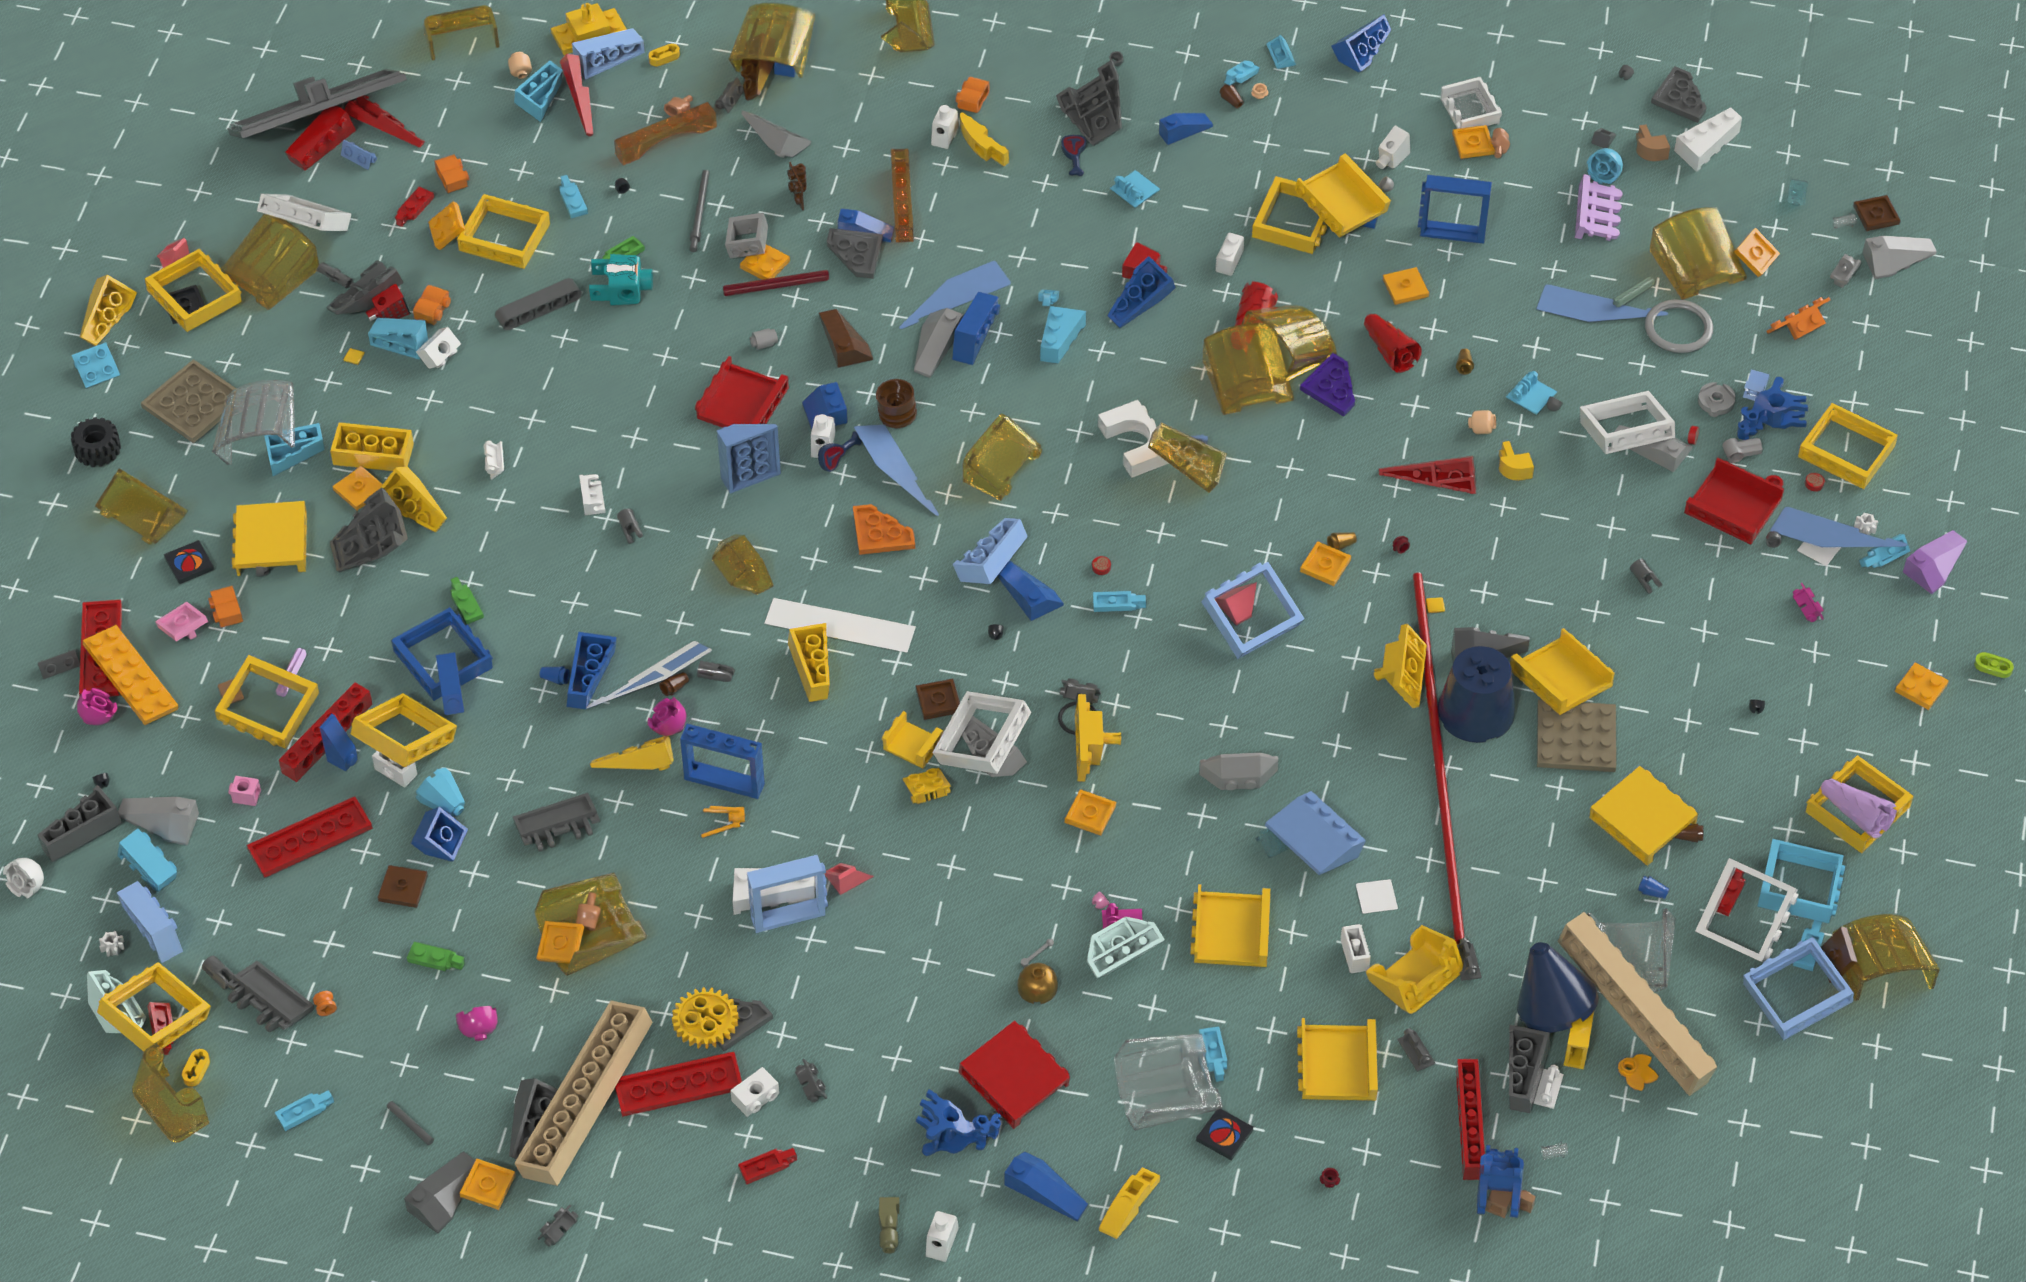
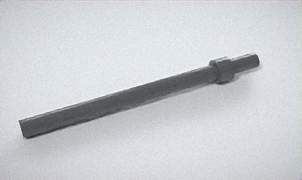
(695, 235)

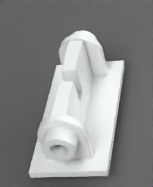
(494, 458)
(1549, 1087)

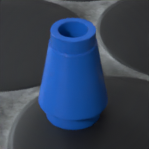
(557, 675)
(1652, 887)

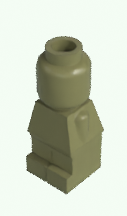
(888, 1221)

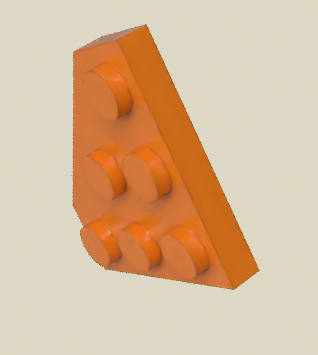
(880, 531)

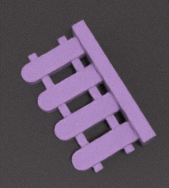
(1584, 214)

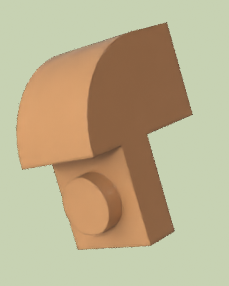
(1651, 148)
(1500, 1202)

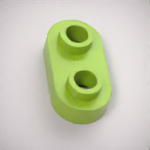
(1994, 665)

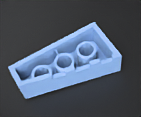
(607, 51)
(992, 553)
(151, 920)

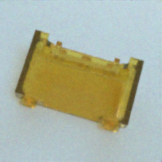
(998, 457)
(139, 507)
(174, 1113)

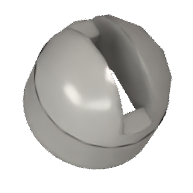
(1386, 184)

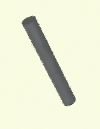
(410, 1123)

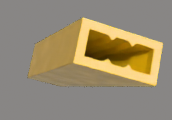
(1578, 1043)

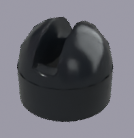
(622, 185)
(995, 631)
(1756, 704)
(101, 779)

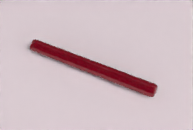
(777, 282)

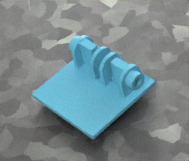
(1134, 188)
(95, 365)
(1531, 393)

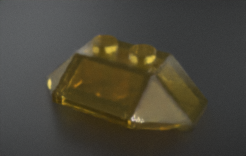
(742, 564)

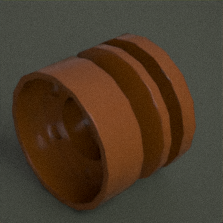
(896, 403)

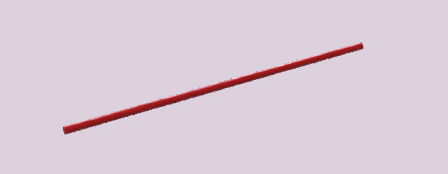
(1439, 762)

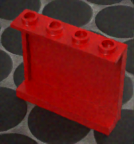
(740, 396)
(1735, 501)
(1013, 1073)

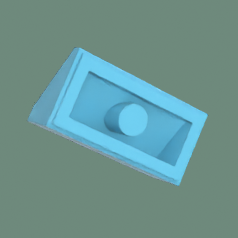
(1280, 52)

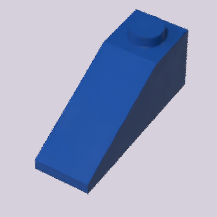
(1182, 125)
(859, 221)
(450, 683)
(337, 744)

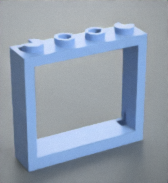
(1225, 627)
(780, 875)
(1815, 1013)

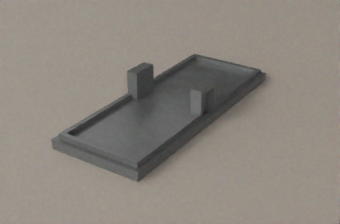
(314, 97)

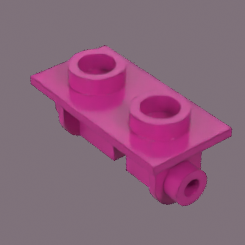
(1812, 609)

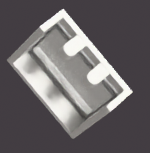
(1470, 104)

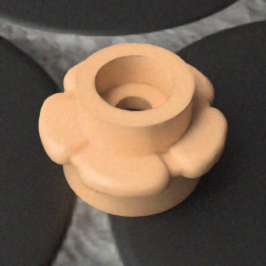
(1259, 91)

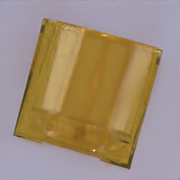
(775, 35)
(1696, 251)
(272, 260)
(1301, 334)
(1246, 367)
(614, 927)
(1884, 947)

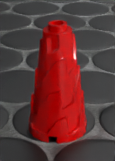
(1255, 297)
(1393, 344)

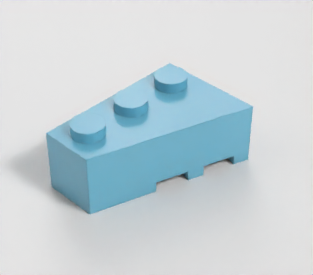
(539, 90)
(1060, 331)
(399, 335)
(307, 444)
(147, 860)

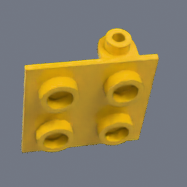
(926, 783)

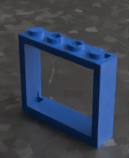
(1454, 231)
(426, 629)
(719, 777)

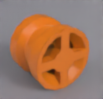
(324, 1003)

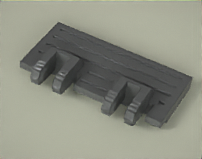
(556, 818)
(269, 992)

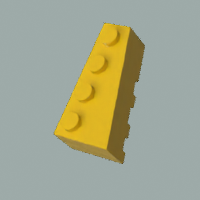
(810, 656)

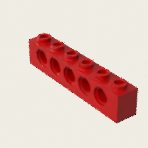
(310, 746)
(1470, 1117)

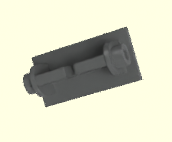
(731, 95)
(58, 664)
(1073, 688)
(1469, 960)
(1415, 1050)
(816, 1087)
(563, 1219)

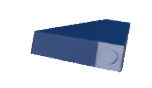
(1030, 593)

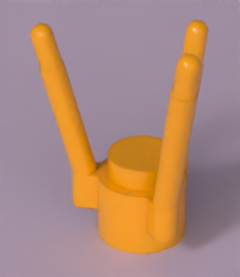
(735, 814)

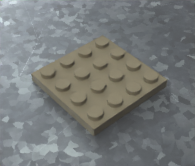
(190, 401)
(1578, 738)

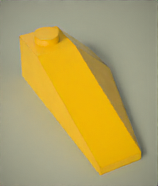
(413, 498)
(651, 755)

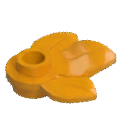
(1639, 1073)

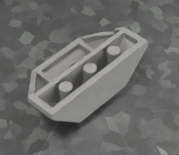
(1239, 770)

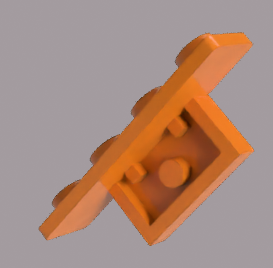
(1803, 322)

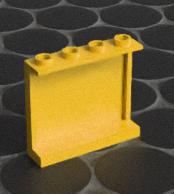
(1343, 196)
(270, 535)
(1563, 673)
(1642, 814)
(1231, 928)
(1338, 1061)

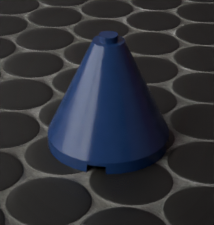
(1554, 991)

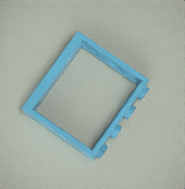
(1808, 857)

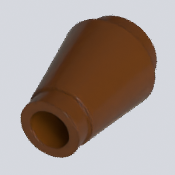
(1231, 95)
(673, 683)
(1692, 833)

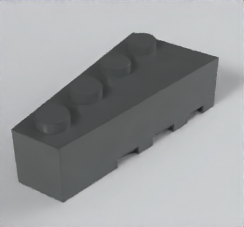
(80, 825)
(1526, 1063)

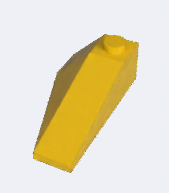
(105, 308)

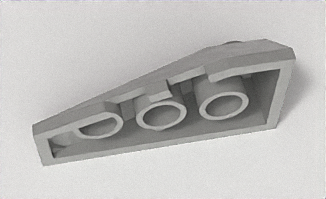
(776, 137)
(166, 816)

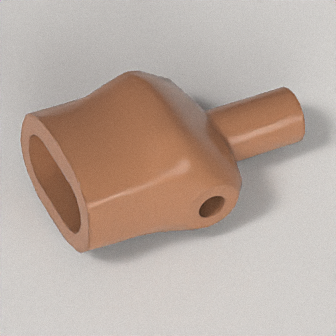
(677, 105)
(1500, 142)
(588, 913)

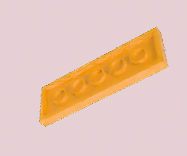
(130, 675)

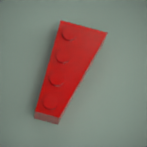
(320, 137)

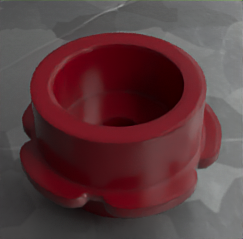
(1401, 544)
(1330, 1173)

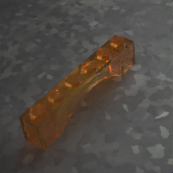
(635, 144)
(902, 195)

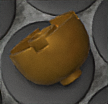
(1037, 983)

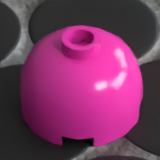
(95, 707)
(668, 717)
(478, 1022)

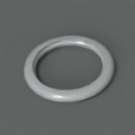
(1679, 348)

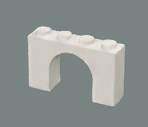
(1136, 419)

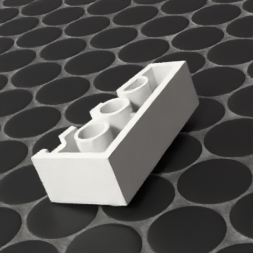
(1707, 138)
(790, 892)

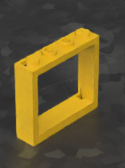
(1281, 236)
(497, 252)
(196, 259)
(1837, 465)
(279, 676)
(441, 730)
(1875, 778)
(157, 973)

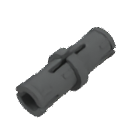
(334, 275)

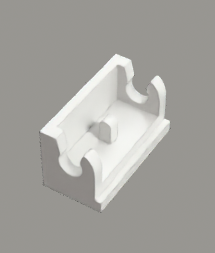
(592, 494)

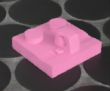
(182, 622)

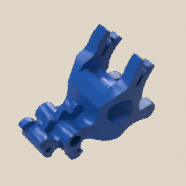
(1773, 409)
(950, 1129)
(1503, 1173)

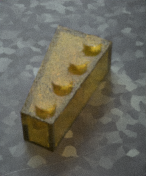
(1188, 455)

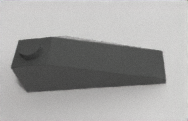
(1471, 637)

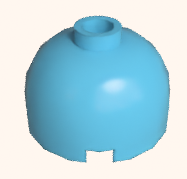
(1605, 166)

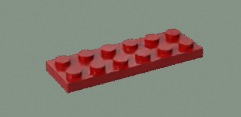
(96, 618)
(309, 836)
(677, 1084)

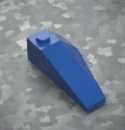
(1361, 45)
(1145, 289)
(1041, 1183)

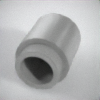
(763, 338)

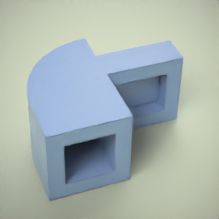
(1756, 383)

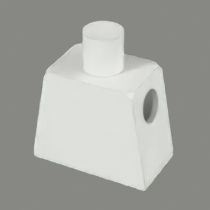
(948, 120)
(1394, 148)
(822, 429)
(944, 1230)

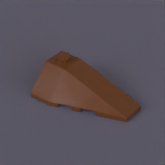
(844, 340)

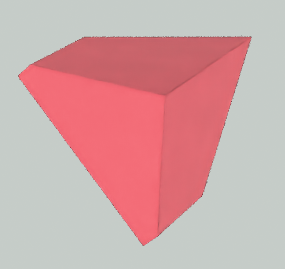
(173, 252)
(1238, 603)
(845, 877)

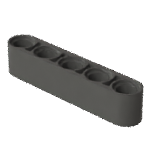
(538, 304)

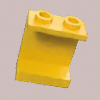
(910, 741)

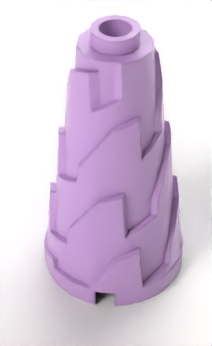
(1863, 808)

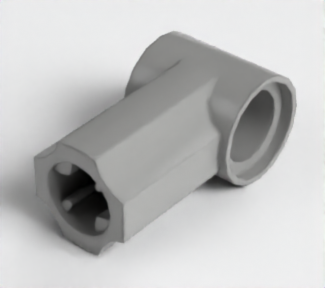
(1736, 450)

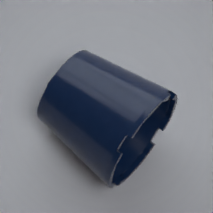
(1478, 696)

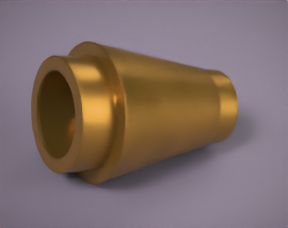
(1464, 363)
(1341, 540)

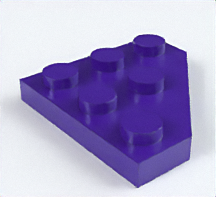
(1331, 385)

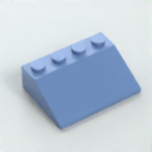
(748, 454)
(1316, 833)

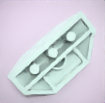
(1121, 944)
(101, 983)

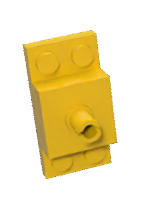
(586, 24)
(1404, 665)
(1090, 737)

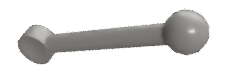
(1025, 961)

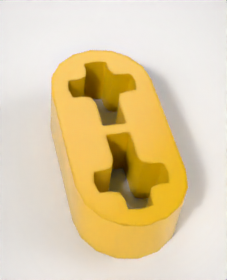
(664, 54)
(192, 1066)

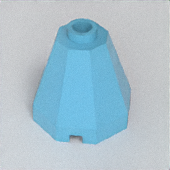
(441, 792)

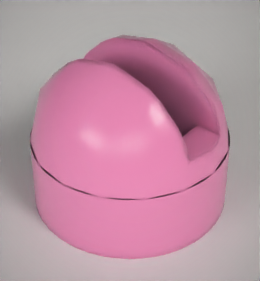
(1100, 901)

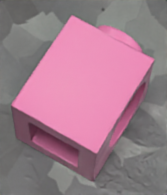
(251, 793)

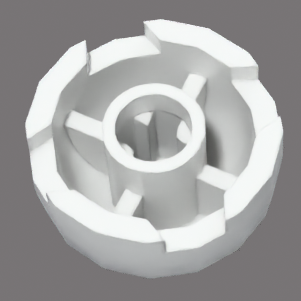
(23, 877)

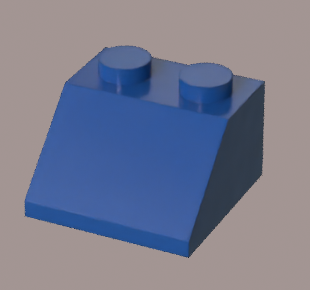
(826, 401)
(439, 835)

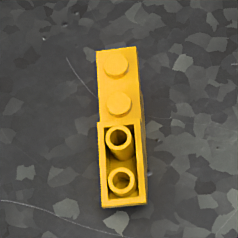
(977, 138)
(1127, 1202)

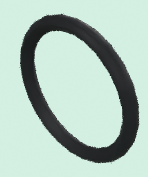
(1061, 713)

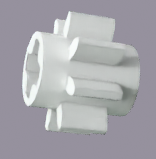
(1866, 524)
(111, 943)

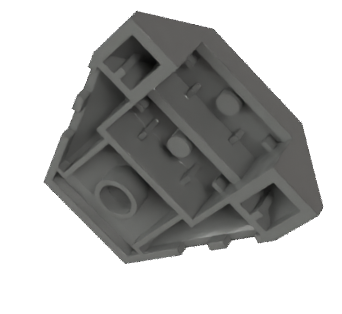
(1095, 105)
(358, 297)
(370, 534)

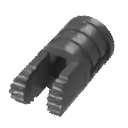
(629, 524)
(1644, 574)
(715, 671)
(217, 971)

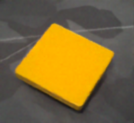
(354, 356)
(1435, 605)

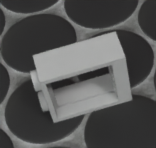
(745, 225)

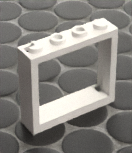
(304, 212)
(1629, 437)
(1018, 715)
(1719, 891)

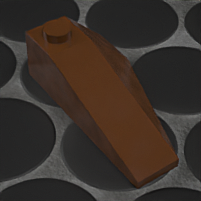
(755, 75)

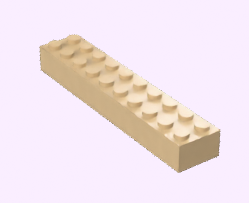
(1637, 1003)
(583, 1093)

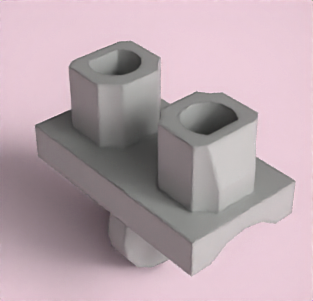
(1845, 270)

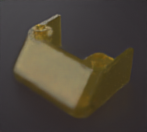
(459, 20)
(912, 28)

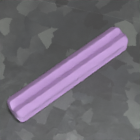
(293, 667)

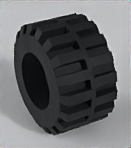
(93, 431)

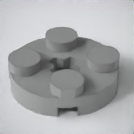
(1716, 407)

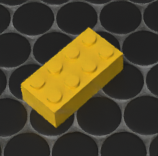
(371, 446)

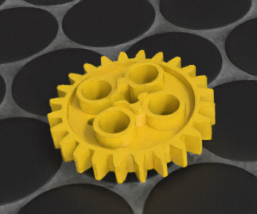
(705, 1018)

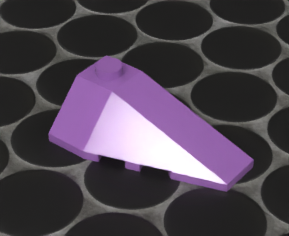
(1934, 561)

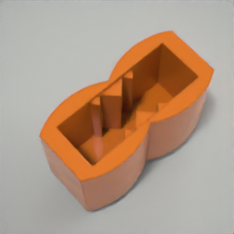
(973, 94)
(451, 173)
(431, 304)
(226, 606)

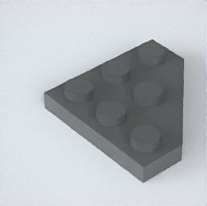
(1680, 95)
(856, 250)
(751, 1017)

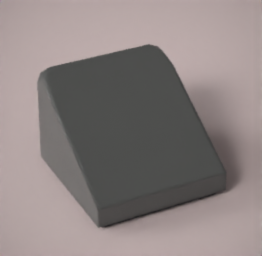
(1603, 138)

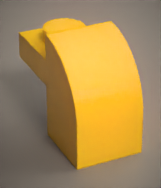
(1515, 466)

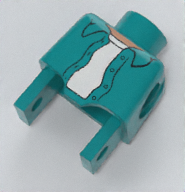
(625, 279)

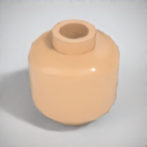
(519, 65)
(1482, 422)

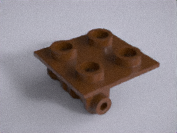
(797, 182)

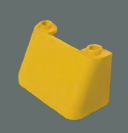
(1420, 972)

